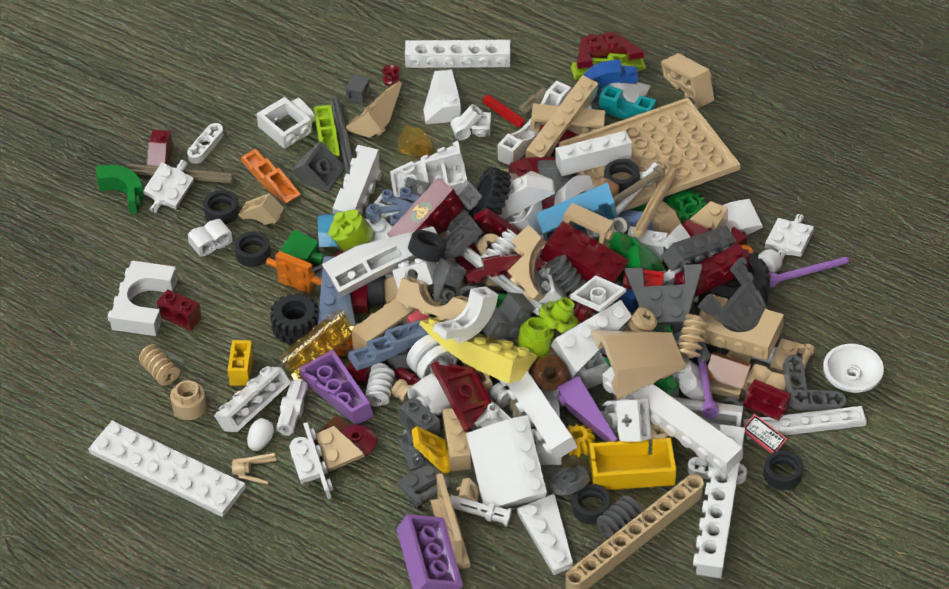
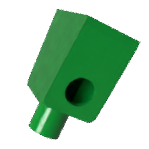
(303, 248)

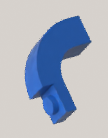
(611, 72)

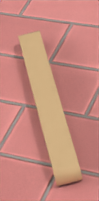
(660, 515)

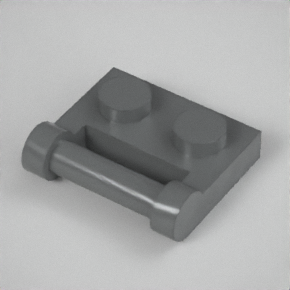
(419, 481)

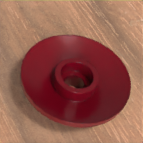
(361, 437)

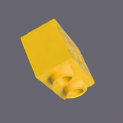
(240, 362)

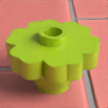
(559, 314)

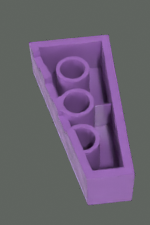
(335, 385)

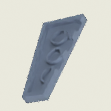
(331, 301)

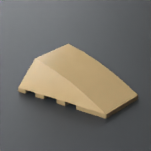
(639, 358)

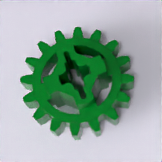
(686, 204)

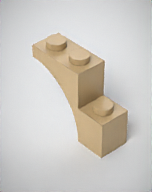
(528, 246)

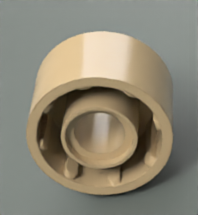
(188, 400)

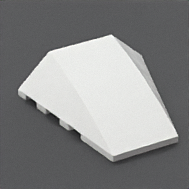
(445, 165)

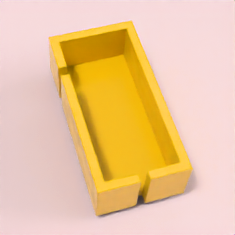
(629, 465)

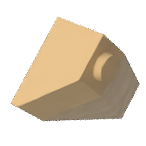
(377, 114)

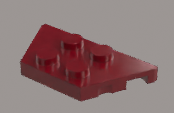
(463, 392)

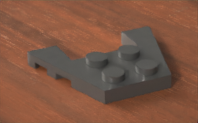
(462, 236)
(668, 302)
(745, 306)

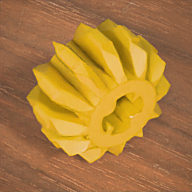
(582, 439)

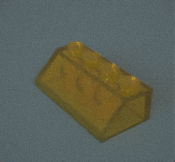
(321, 339)

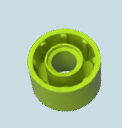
(536, 336)

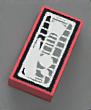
(764, 434)

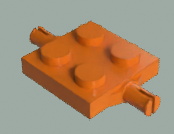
(294, 272)

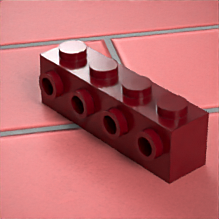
(716, 269)

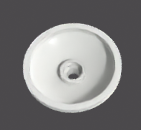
(853, 368)

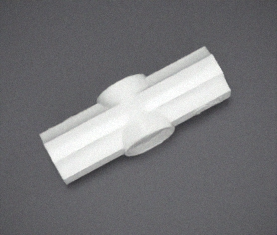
(292, 407)

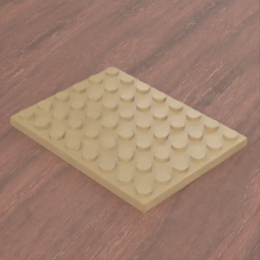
(671, 137)

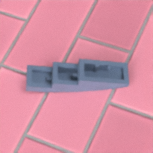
(387, 346)

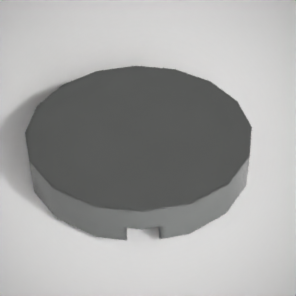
(569, 480)

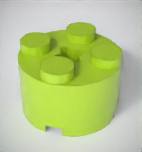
(350, 229)

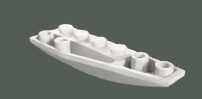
(368, 262)

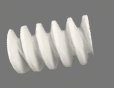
(504, 245)
(379, 385)

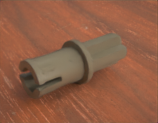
(536, 98)

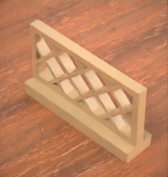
(442, 508)

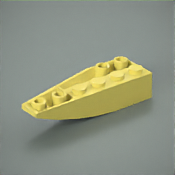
(488, 355)

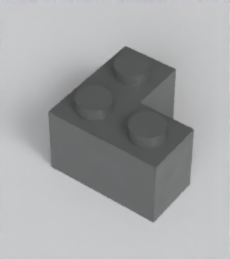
(509, 317)

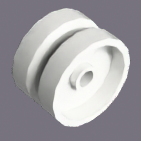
(424, 353)

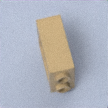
(591, 221)

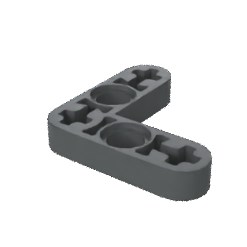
(802, 392)

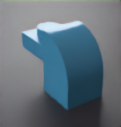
(324, 223)

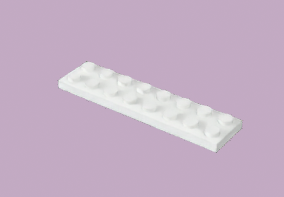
(167, 468)

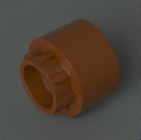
(541, 365)

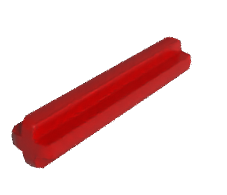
(504, 111)

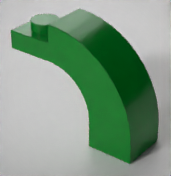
(122, 179)

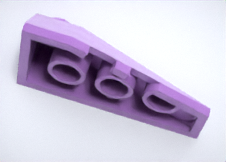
(581, 405)

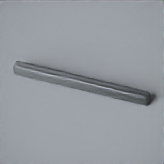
(342, 132)

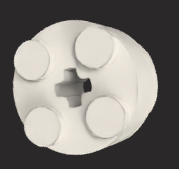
(430, 394)

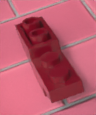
(495, 265)

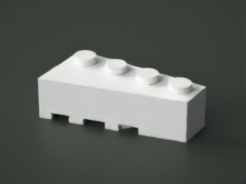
(360, 182)
(578, 345)

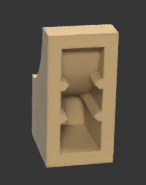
(263, 209)

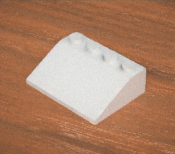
(507, 463)

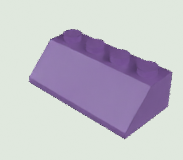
(428, 553)

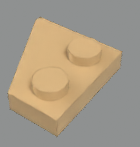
(337, 449)

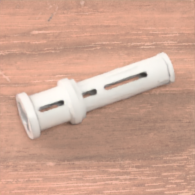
(489, 515)

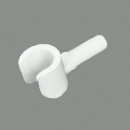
(489, 415)

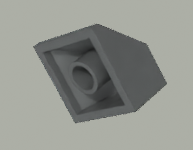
(318, 168)

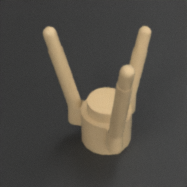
(242, 466)

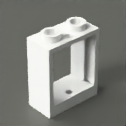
(275, 112)

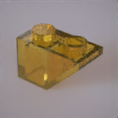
(415, 142)

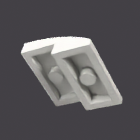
(743, 216)

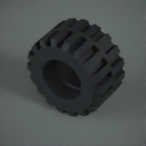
(289, 308)

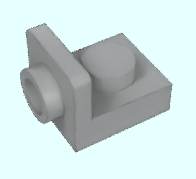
(468, 195)

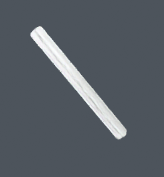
(501, 280)

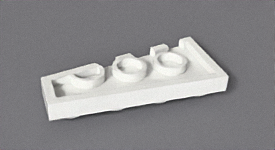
(547, 531)

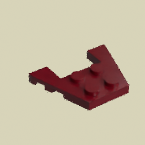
(602, 45)

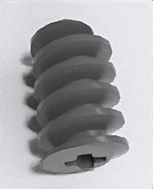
(565, 273)
(618, 516)

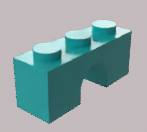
(615, 104)

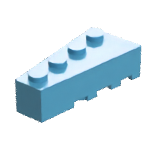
(596, 200)

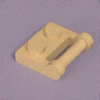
(788, 348)

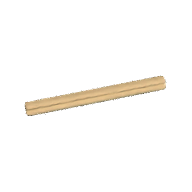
(654, 202)

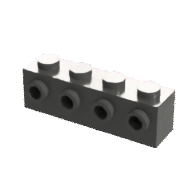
(698, 248)

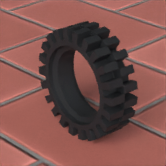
(494, 189)

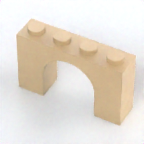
(756, 342)

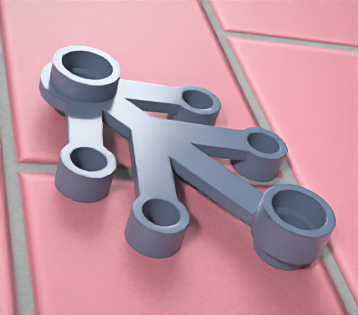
(374, 212)

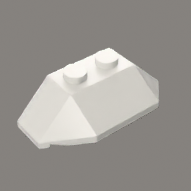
(527, 191)

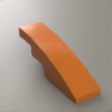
(270, 177)

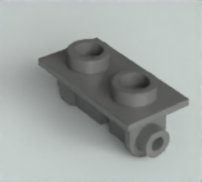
(413, 456)

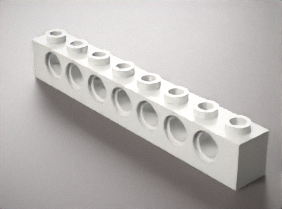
(712, 564)

